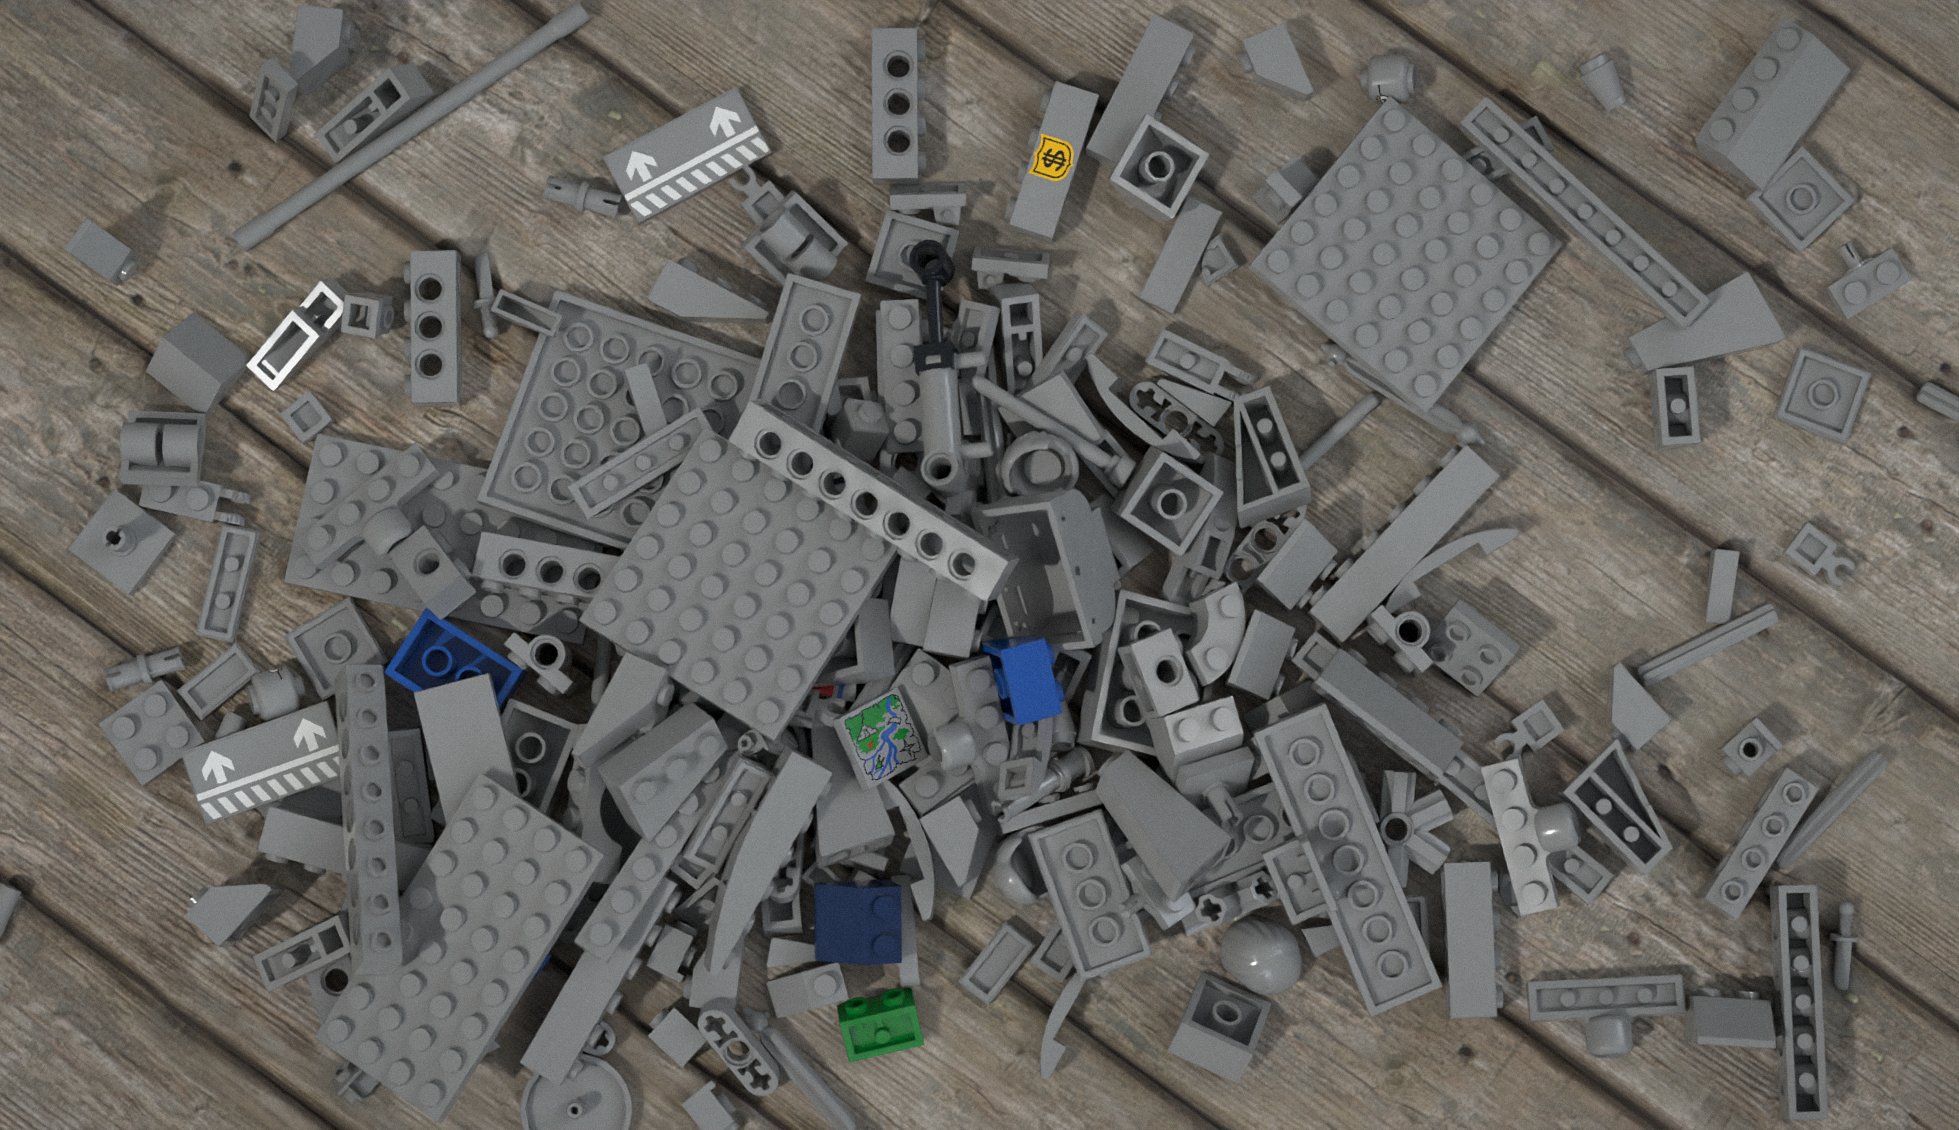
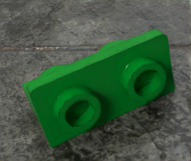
(880, 1024)

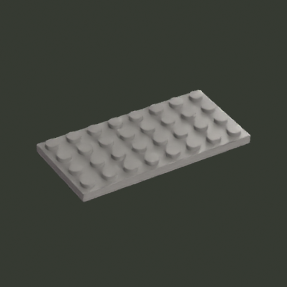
(445, 507)
(469, 944)

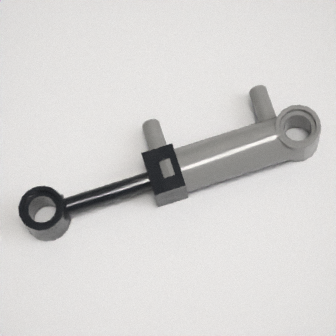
(939, 370)

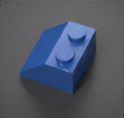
(1024, 678)

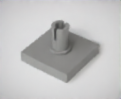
(122, 542)
(1215, 782)

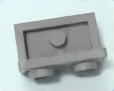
(1299, 878)

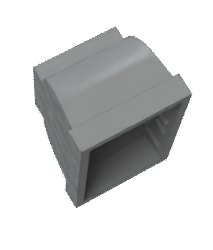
(1063, 571)

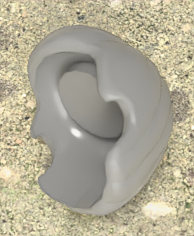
(1039, 464)
(1017, 868)
(1261, 955)

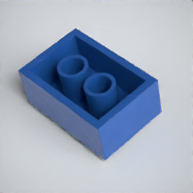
(443, 654)

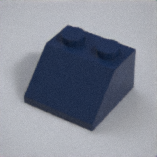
(858, 922)

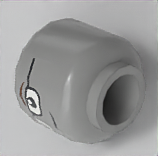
(1389, 77)
(275, 693)

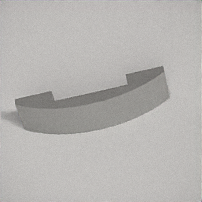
(1108, 385)
(1484, 542)
(1028, 760)
(926, 889)
(1051, 1049)

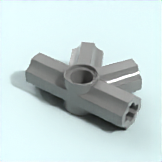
(1417, 817)
(1231, 902)

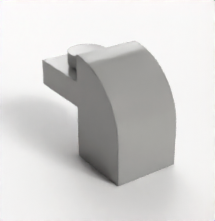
(1285, 190)

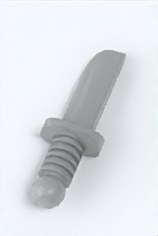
(486, 296)
(1843, 945)

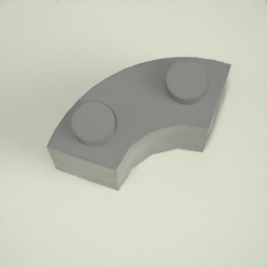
(1215, 633)

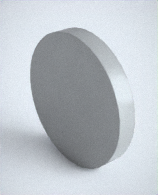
(592, 1101)

